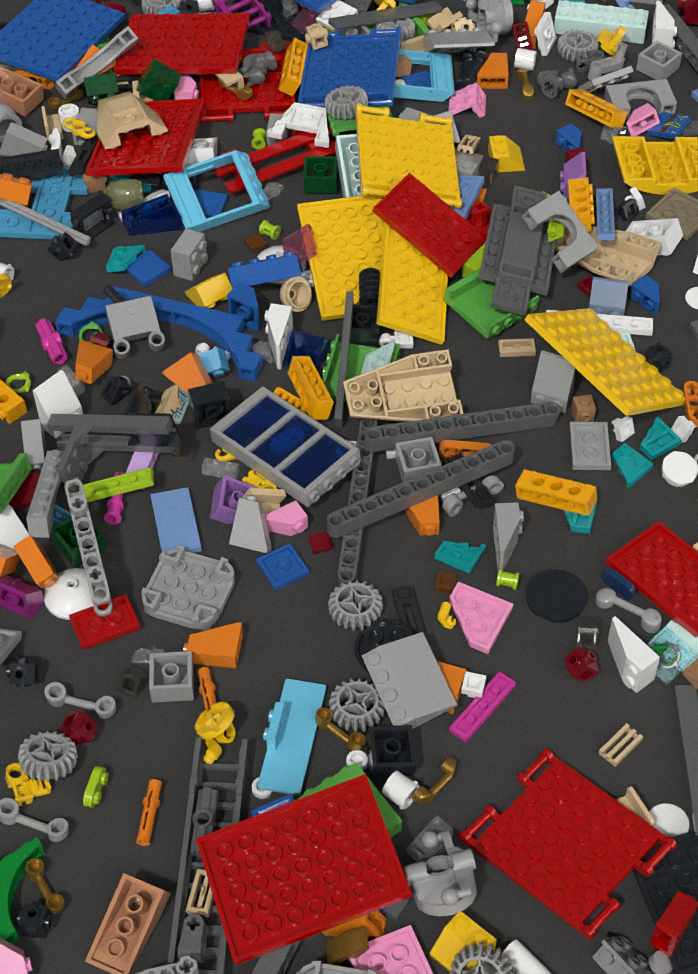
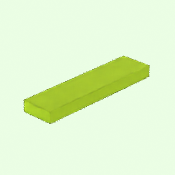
(119, 484)

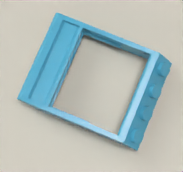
(440, 75)
(188, 204)

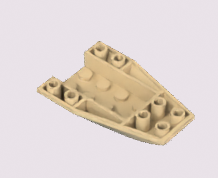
(122, 114)
(620, 259)
(405, 389)

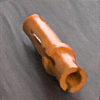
(206, 687)
(151, 803)

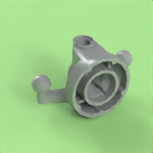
(492, 16)
(443, 882)

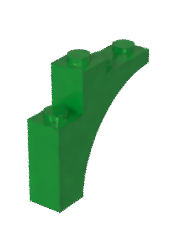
(11, 871)

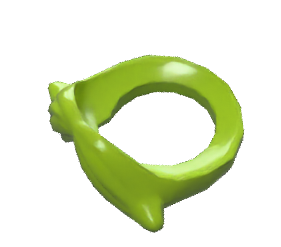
(23, 376)

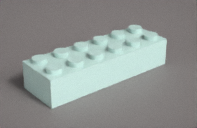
(599, 17)
(348, 164)

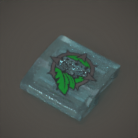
(672, 652)

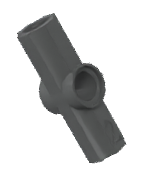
(205, 810)

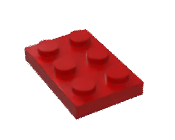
(95, 630)

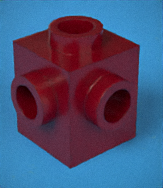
(581, 664)
(79, 727)

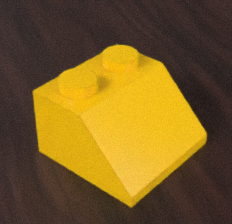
(507, 152)
(210, 291)
(459, 933)

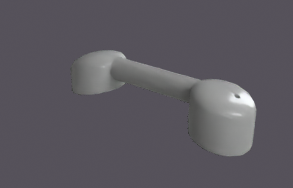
(453, 502)
(650, 617)
(104, 707)
(10, 814)

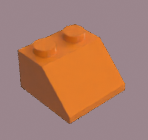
(15, 189)

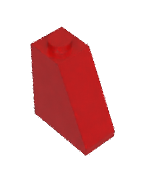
(673, 923)

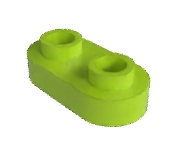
(93, 790)

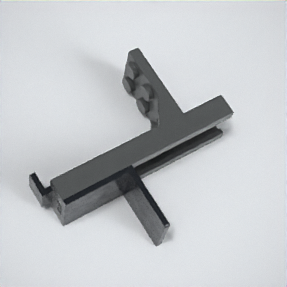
(140, 431)

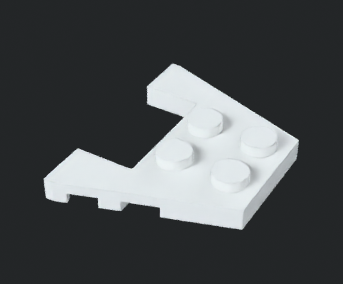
(303, 118)

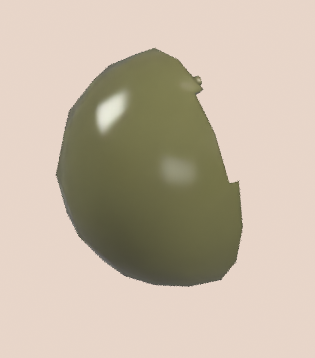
(124, 194)

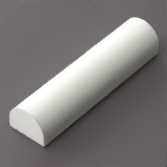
(523, 960)

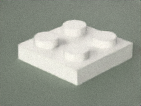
(335, 10)
(545, 34)

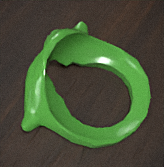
(92, 325)

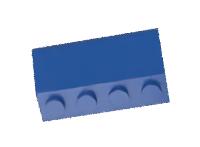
(265, 270)

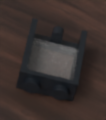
(92, 217)

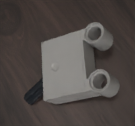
(132, 321)

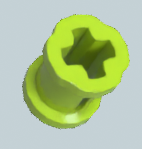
(258, 141)
(270, 230)
(507, 579)

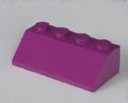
(20, 597)

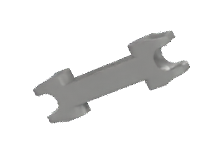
(95, 575)

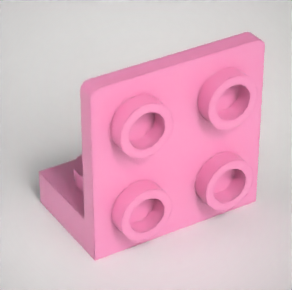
(468, 97)

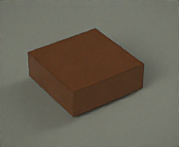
(255, 243)
(445, 582)

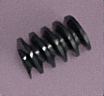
(369, 286)

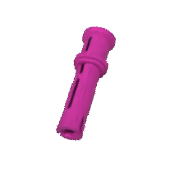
(114, 508)

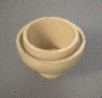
(299, 291)

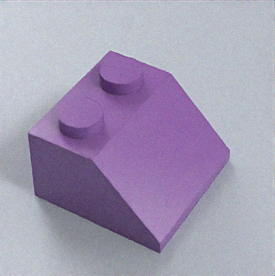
(572, 169)
(226, 499)

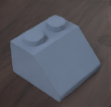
(608, 296)

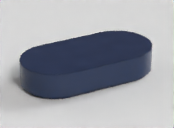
(618, 583)

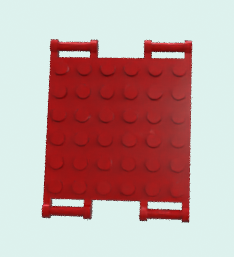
(265, 96)
(567, 843)

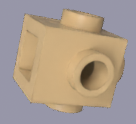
(462, 23)
(316, 36)

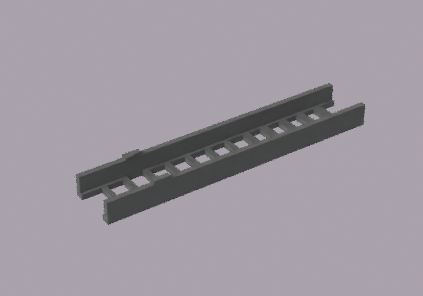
(186, 861)

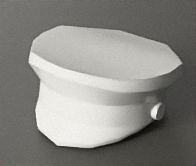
(679, 469)

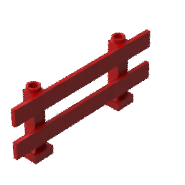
(298, 139)

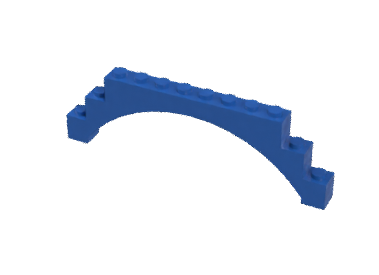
(217, 325)

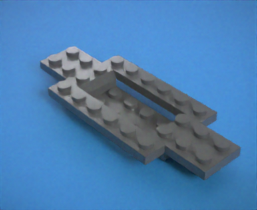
(525, 253)

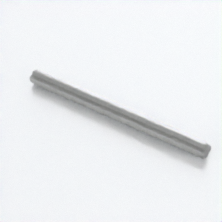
(45, 221)

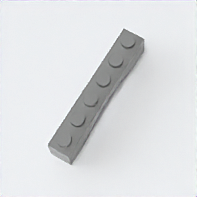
(109, 53)
(42, 505)

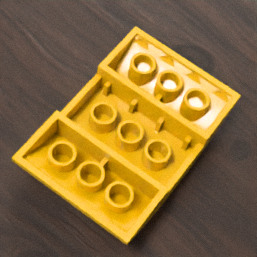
(658, 165)

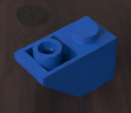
(568, 137)
(646, 293)

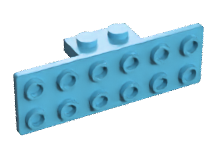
(291, 737)

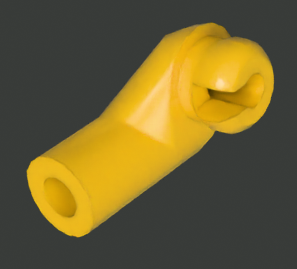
(443, 616)
(213, 752)

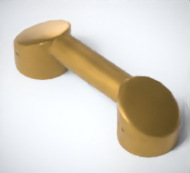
(528, 89)
(243, 93)
(56, 103)
(323, 720)
(424, 796)
(35, 873)

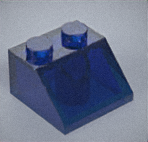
(307, 344)

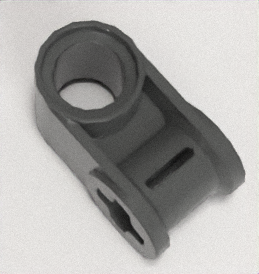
(586, 61)
(193, 938)

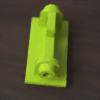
(555, 230)

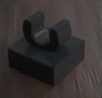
(627, 209)

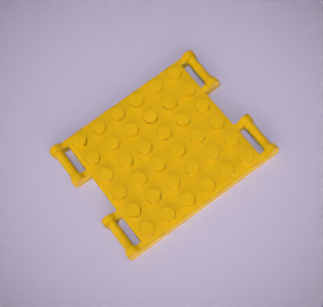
(396, 147)

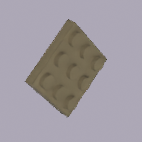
(677, 205)

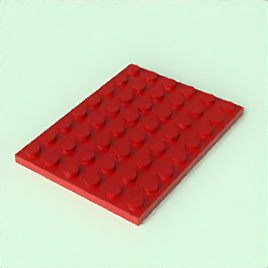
(186, 42)
(148, 153)
(302, 869)

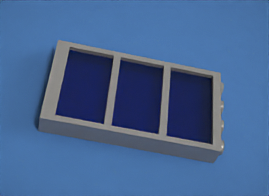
(285, 446)

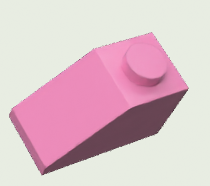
(186, 88)
(642, 120)
(287, 519)
(13, 959)

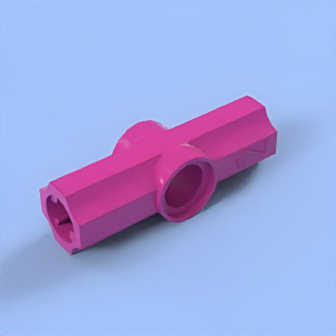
(51, 341)

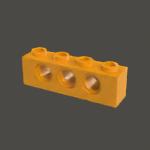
(293, 67)
(596, 108)
(582, 200)
(310, 388)
(11, 404)
(556, 492)

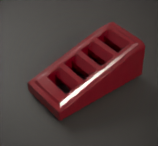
(528, 45)
(100, 339)

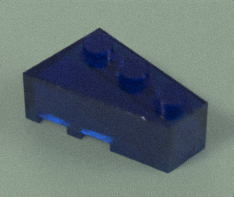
(152, 217)

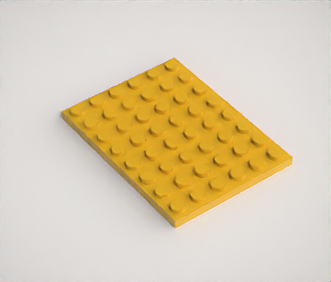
(346, 242)
(607, 360)

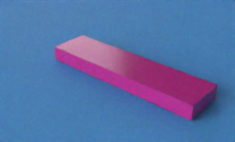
(483, 707)

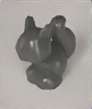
(256, 66)
(551, 82)

